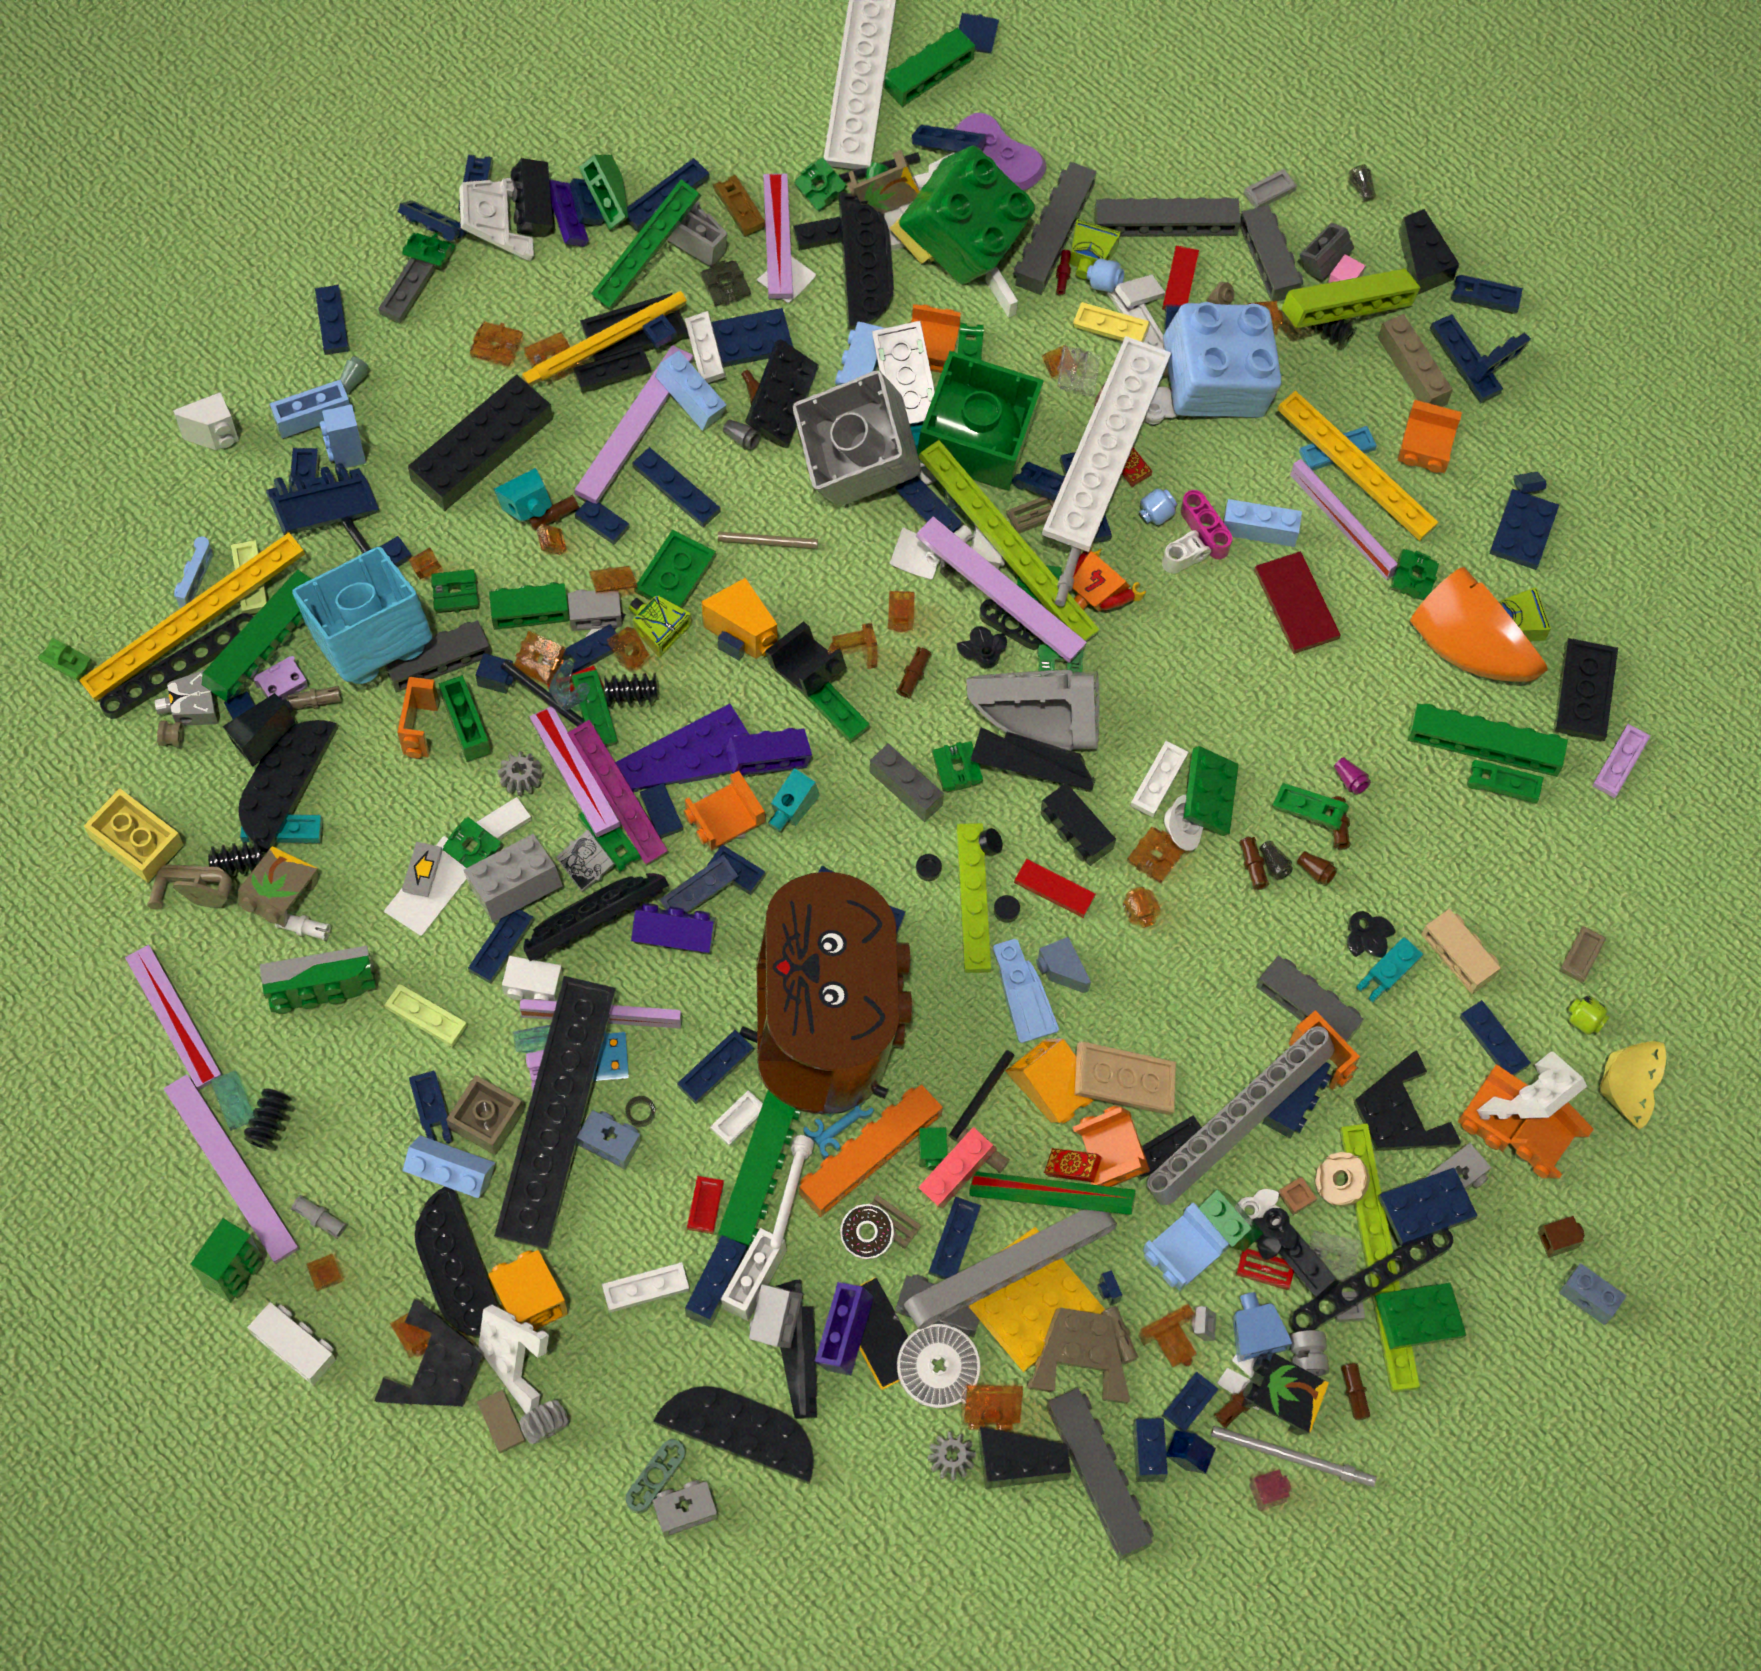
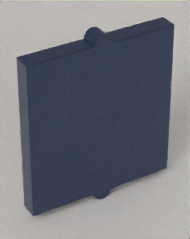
(980, 31)

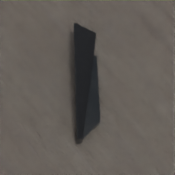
(1032, 758)
(800, 1361)

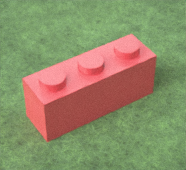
(957, 1168)

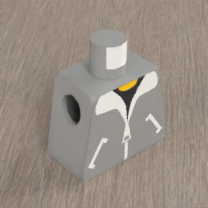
(189, 701)

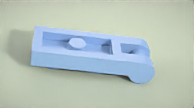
(194, 572)

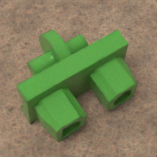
(65, 659)

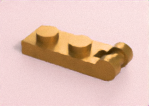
(739, 205)

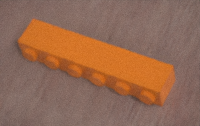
(870, 1150)

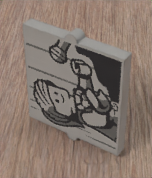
(585, 860)

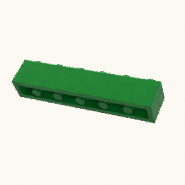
(255, 641)
(1488, 739)
(758, 1171)

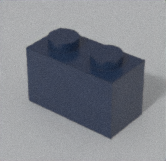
(1150, 1450)

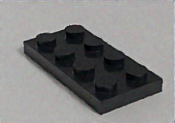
(596, 324)
(782, 384)
(1586, 689)

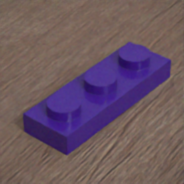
(566, 215)

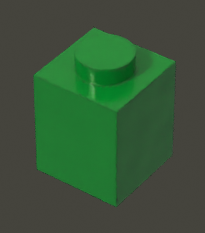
(932, 1146)

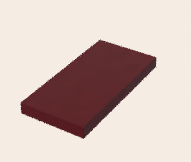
(1297, 602)

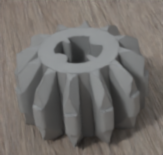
(526, 766)
(543, 1422)
(940, 1453)

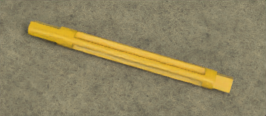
(602, 339)

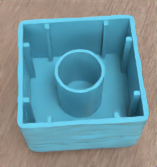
(364, 616)

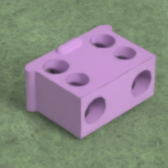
(280, 679)

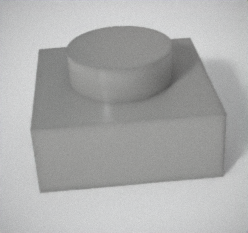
(1355, 1313)
(1204, 1323)

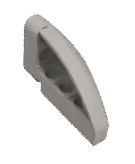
(1041, 705)

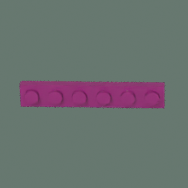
(618, 792)

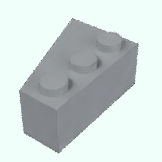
(700, 236)

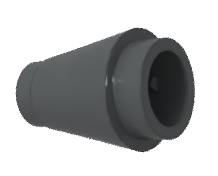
(742, 434)

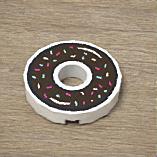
(851, 1231)

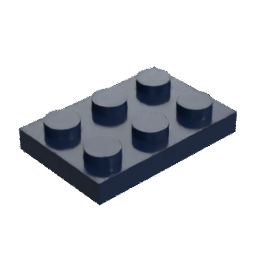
(750, 336)
(1524, 529)
(1427, 1206)

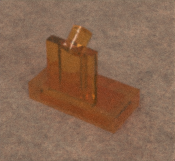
(863, 638)
(1171, 1337)

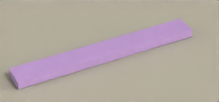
(625, 436)
(1001, 589)
(231, 1169)

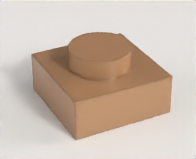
(1297, 1195)

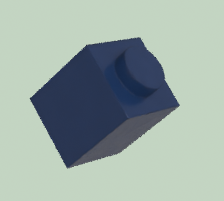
(491, 676)

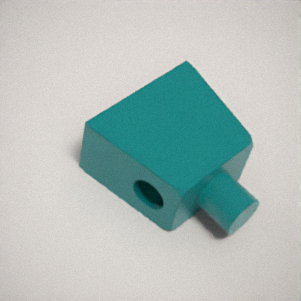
(524, 496)
(799, 793)

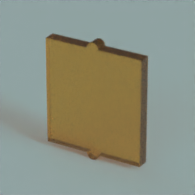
(612, 579)

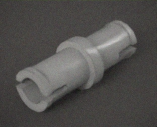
(318, 1217)

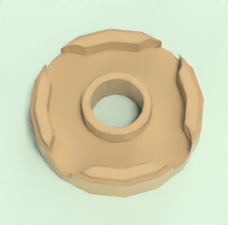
(1357, 1179)

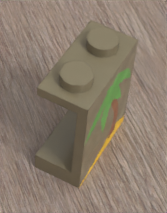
(887, 189)
(276, 885)

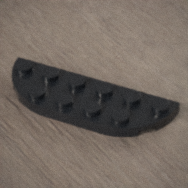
(865, 260)
(282, 780)
(590, 911)
(452, 1263)
(740, 1429)

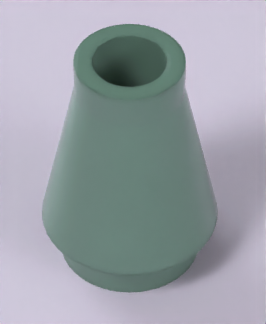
(353, 373)

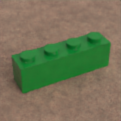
(929, 66)

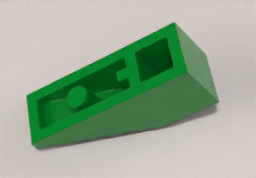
(606, 188)

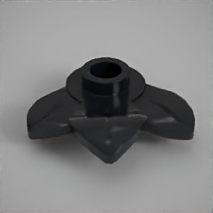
(983, 646)
(1370, 938)
(1275, 1236)

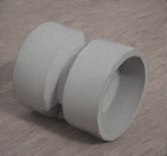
(1309, 1350)

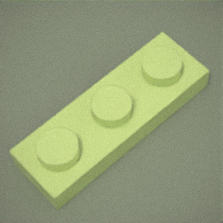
(241, 554)
(425, 1015)

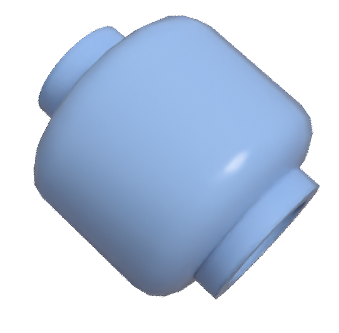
(1105, 275)
(1157, 507)

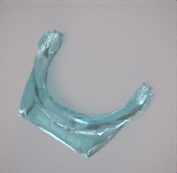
(560, 688)

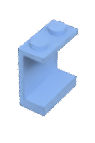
(1186, 1248)

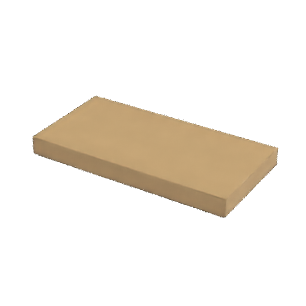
(1125, 1078)

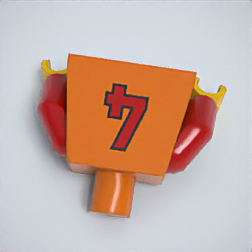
(1100, 584)

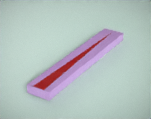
(777, 236)
(1343, 519)
(574, 772)
(619, 1014)
(173, 1017)

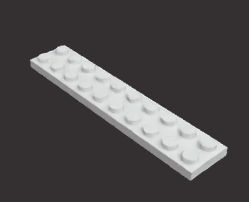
(859, 83)
(1106, 444)

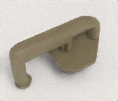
(191, 883)

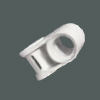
(1188, 551)

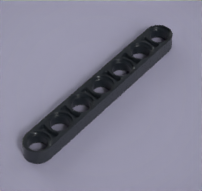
(165, 668)
(1364, 1291)

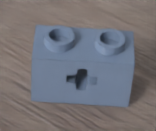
(617, 1150)
(1592, 1294)

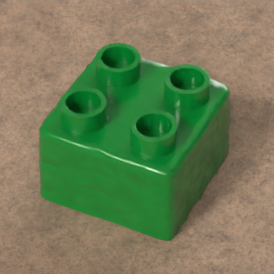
(967, 214)

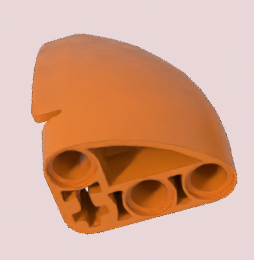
(1475, 631)

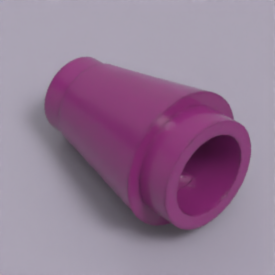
(1352, 776)

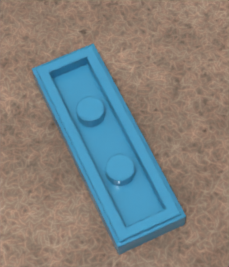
(1317, 458)

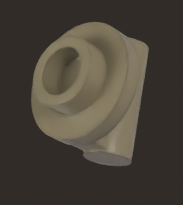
(1222, 294)

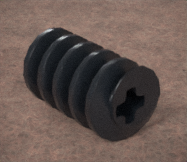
(1337, 330)
(630, 690)
(236, 858)
(266, 1118)

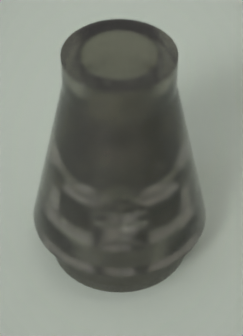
(1362, 181)
(1276, 861)

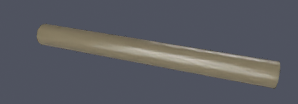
(768, 540)

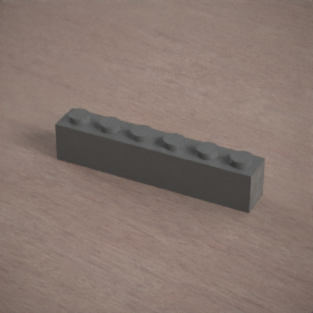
(1169, 216)
(1055, 228)
(1099, 1474)

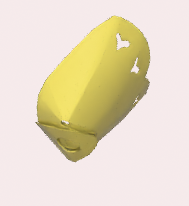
(1628, 1080)

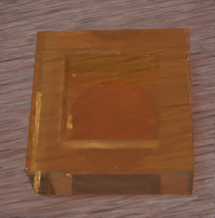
(1053, 360)
(551, 539)
(425, 563)
(324, 1272)

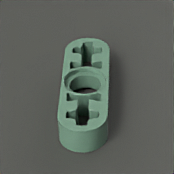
(637, 1489)

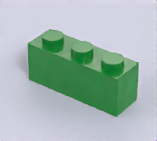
(528, 606)
(464, 718)

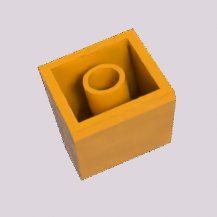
(742, 616)
(1049, 1078)
(528, 1290)

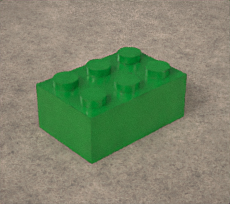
(227, 1261)

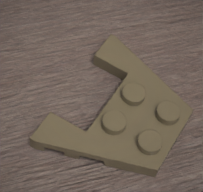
(1082, 1342)

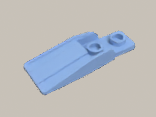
(1024, 993)

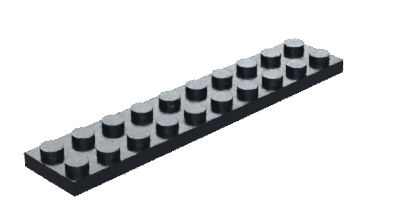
(555, 1113)

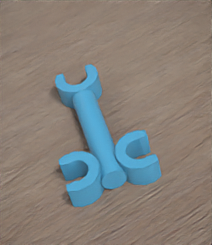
(824, 1138)

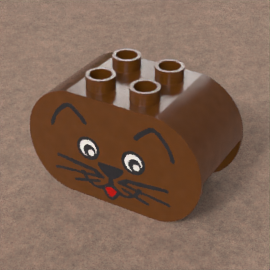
(829, 992)

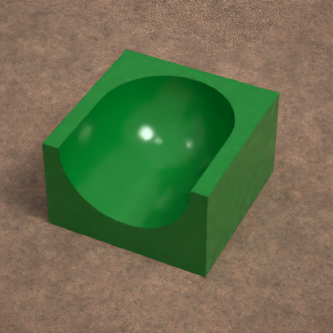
(982, 417)

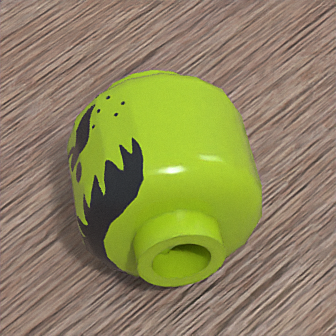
(1588, 1015)

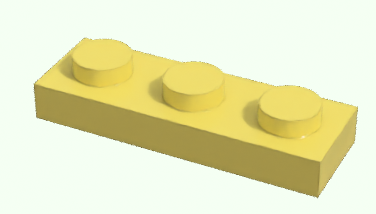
(1110, 323)

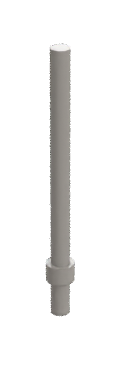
(1066, 580)
(1346, 1473)

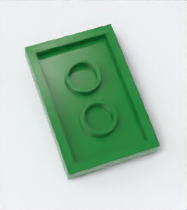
(675, 569)
(1211, 791)
(1420, 1316)

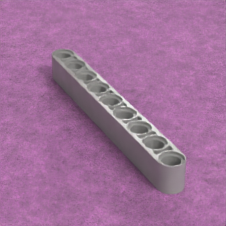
(1238, 1127)
(1008, 1266)

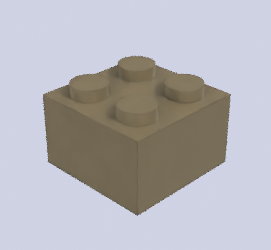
(485, 1114)

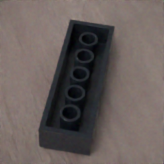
(480, 442)

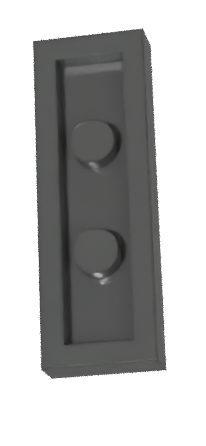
(406, 289)

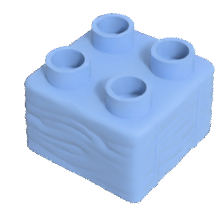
(1222, 360)

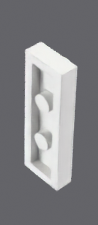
(705, 347)
(1159, 779)
(645, 1287)

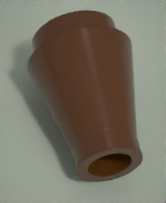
(1318, 868)

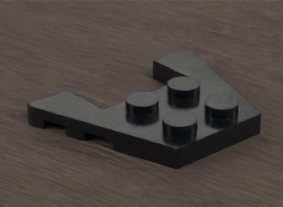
(1393, 1117)
(444, 1369)

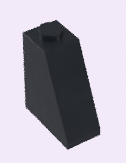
(260, 727)

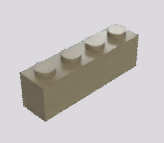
(1414, 361)

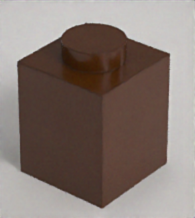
(1561, 1236)

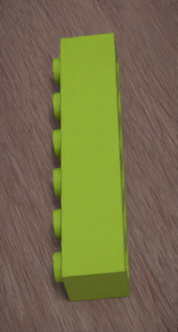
(1350, 298)

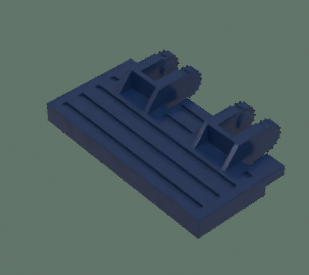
(322, 500)

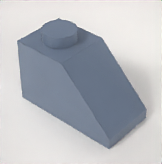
(1063, 965)

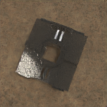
(732, 290)

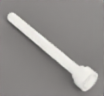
(801, 1148)

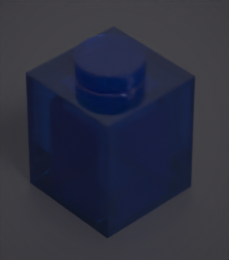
(1190, 1452)

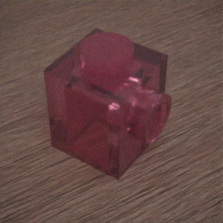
(1270, 1489)

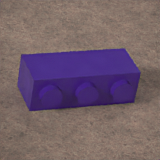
(769, 751)
(673, 928)
(844, 1328)

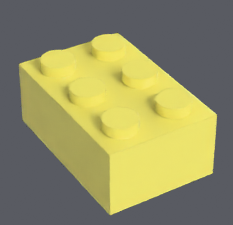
(133, 835)

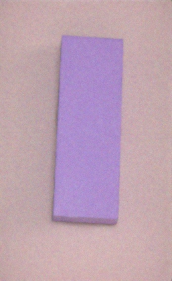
(1621, 761)

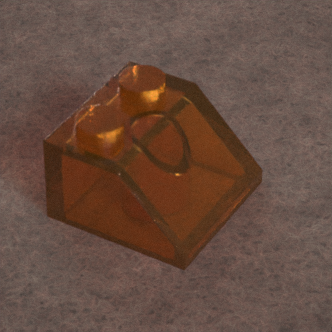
(991, 1406)

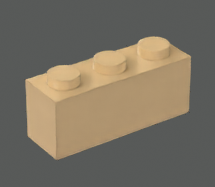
(1461, 951)

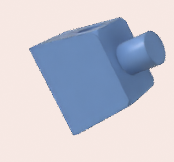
(1258, 1329)

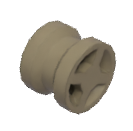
(170, 733)

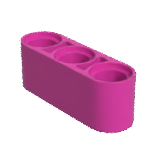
(1206, 514)

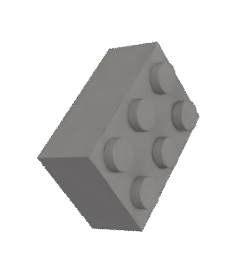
(513, 878)

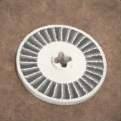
(917, 1372)

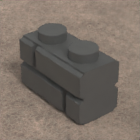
(1326, 251)

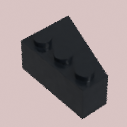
(1426, 252)
(1020, 1459)

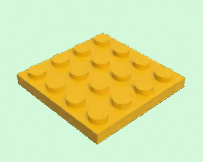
(1024, 1310)

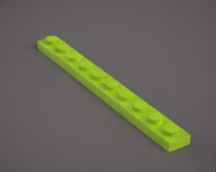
(1005, 538)
(1376, 1246)

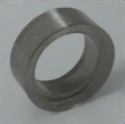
(640, 1099)

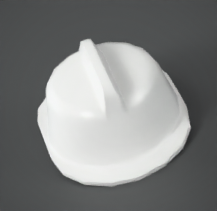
(1182, 831)

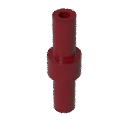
(1063, 272)

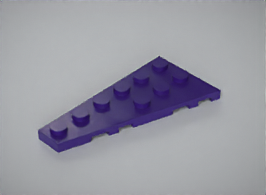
(685, 755)

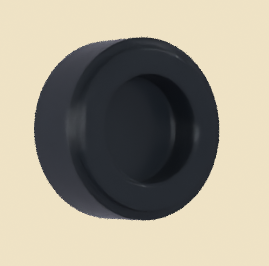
(990, 841)
(928, 867)
(1006, 908)

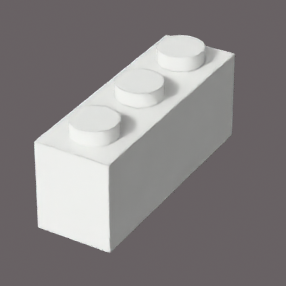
(755, 1269)
(292, 1342)

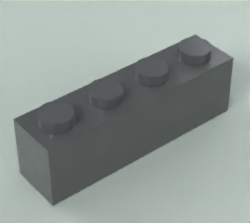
(1270, 252)
(441, 655)
(1303, 996)

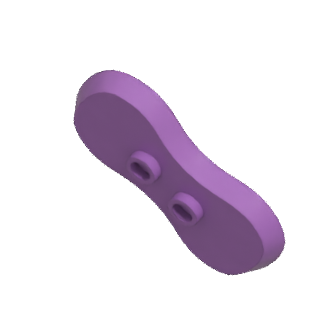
(1018, 161)

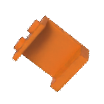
(939, 331)
(1429, 436)
(419, 694)
(725, 813)
(1344, 1056)
(1495, 1131)
(1546, 1139)
(1117, 1143)

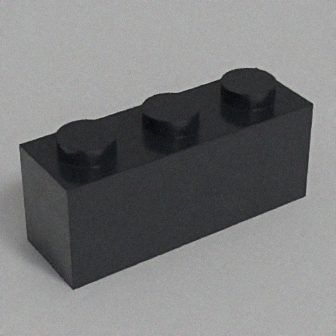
(532, 197)
(1077, 824)

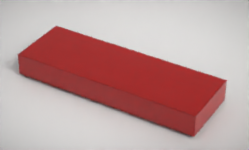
(1181, 276)
(1055, 888)

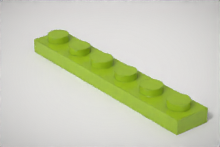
(973, 899)

